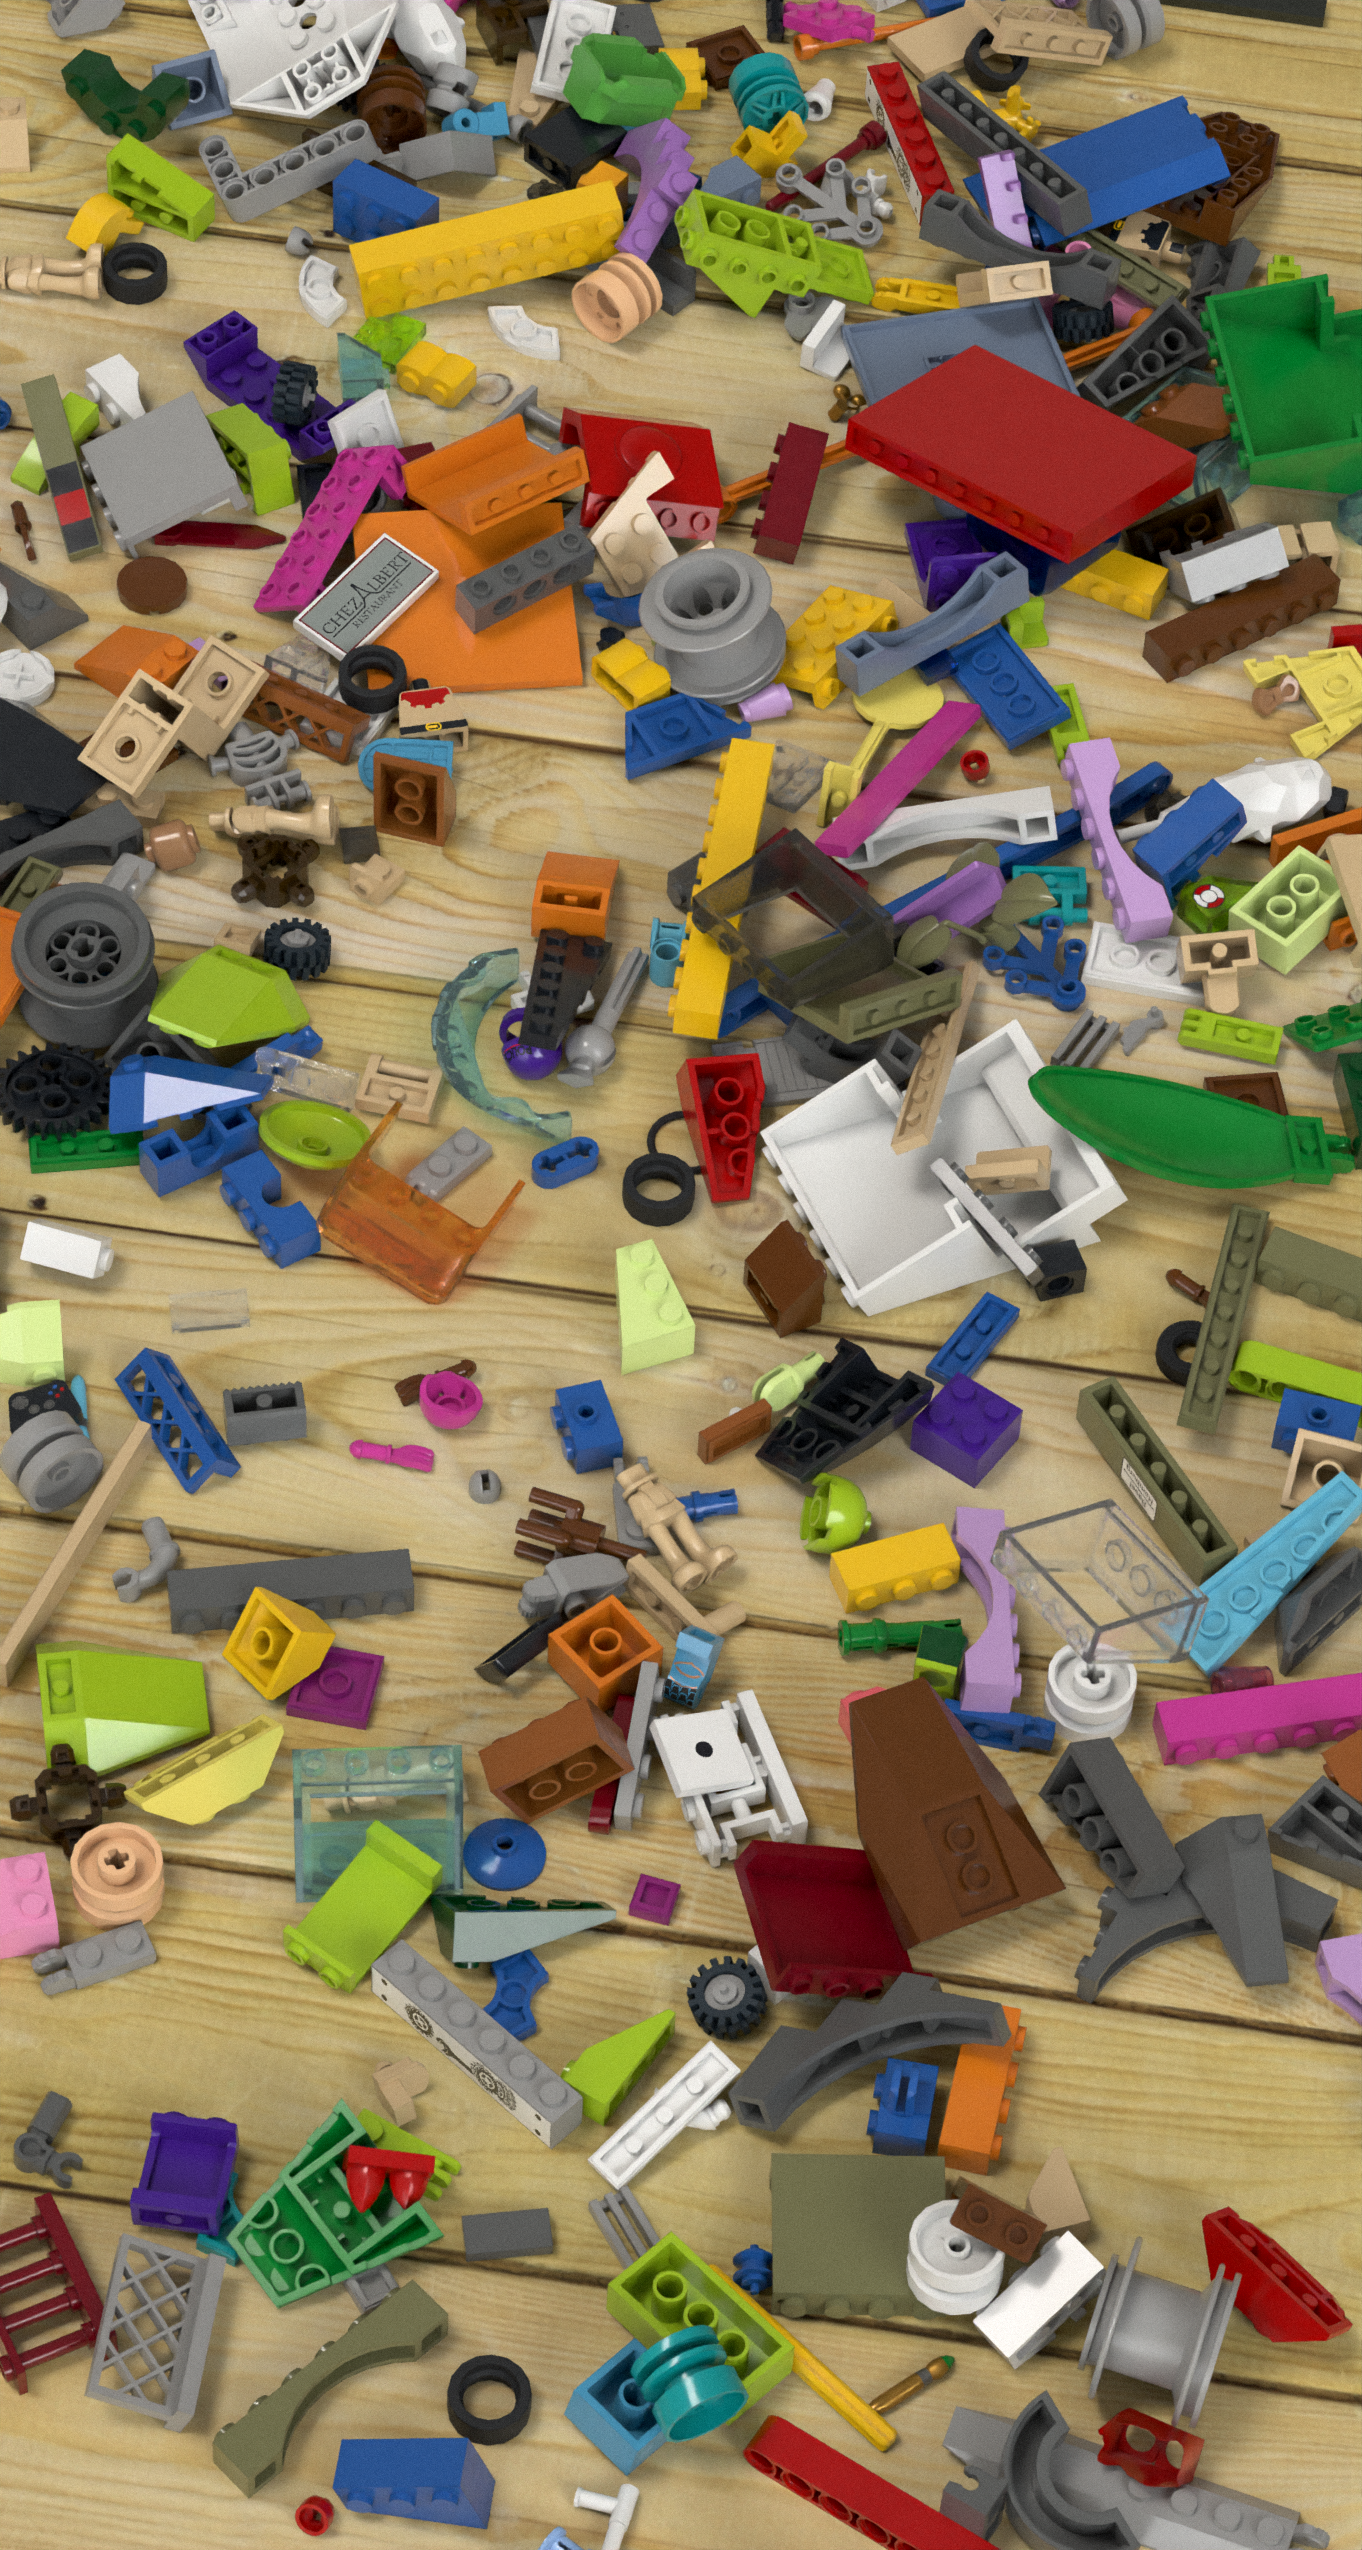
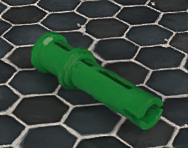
(882, 1635)

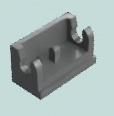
(976, 2509)

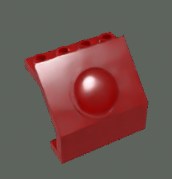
(617, 450)

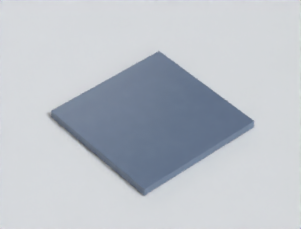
(902, 349)

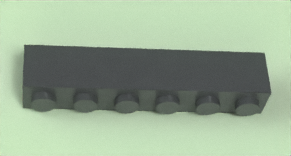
(327, 1585)

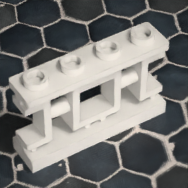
(783, 1822)

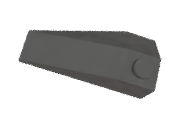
(37, 610)
(1235, 1887)

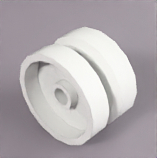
(1088, 1698)
(950, 2267)

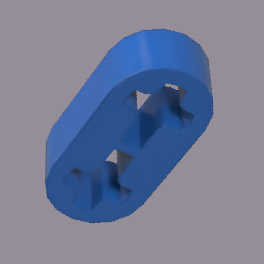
(564, 1162)

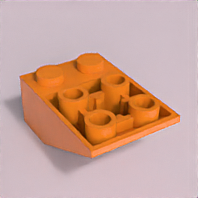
(574, 894)

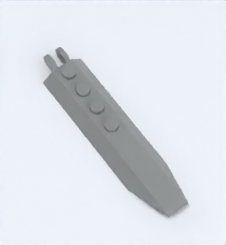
(1161, 2518)

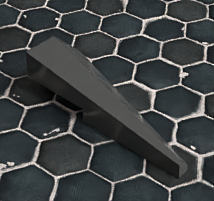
(1217, 271)

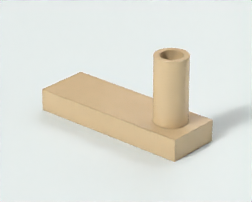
(670, 1607)

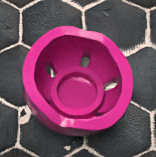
(449, 1410)

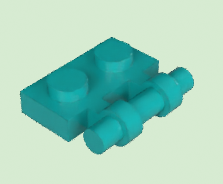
(1066, 886)

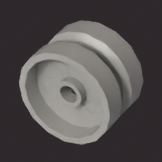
(1130, 22)
(51, 1461)

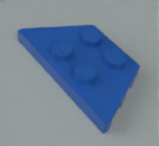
(675, 732)

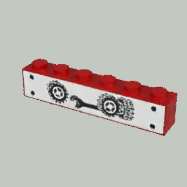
(907, 135)

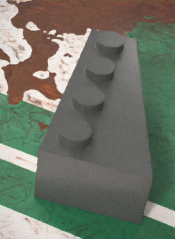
(1148, 355)

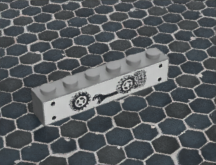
(476, 2044)

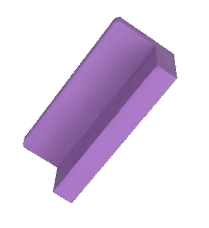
(961, 898)

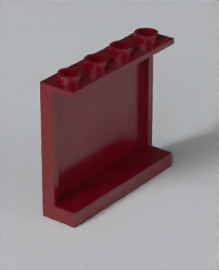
(820, 1920)

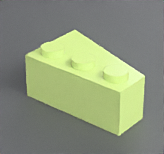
(649, 1310)

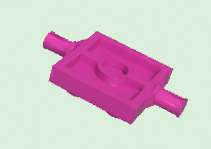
(830, 20)

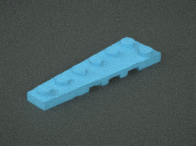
(1269, 1569)

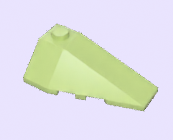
(31, 1344)

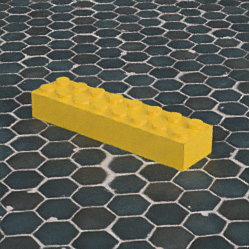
(487, 249)

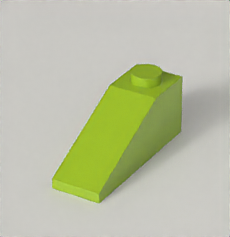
(615, 2065)

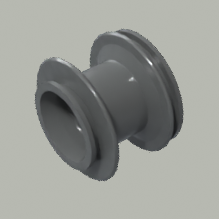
(74, 938)

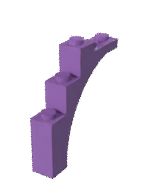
(659, 157)

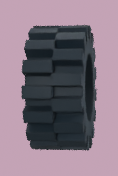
(1080, 322)

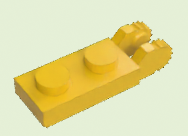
(913, 296)

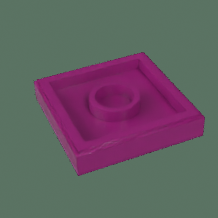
(339, 1690)

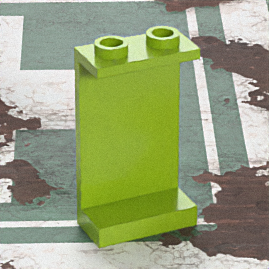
(364, 1909)

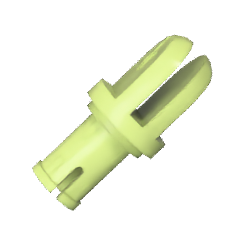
(786, 1382)

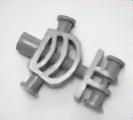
(261, 767)

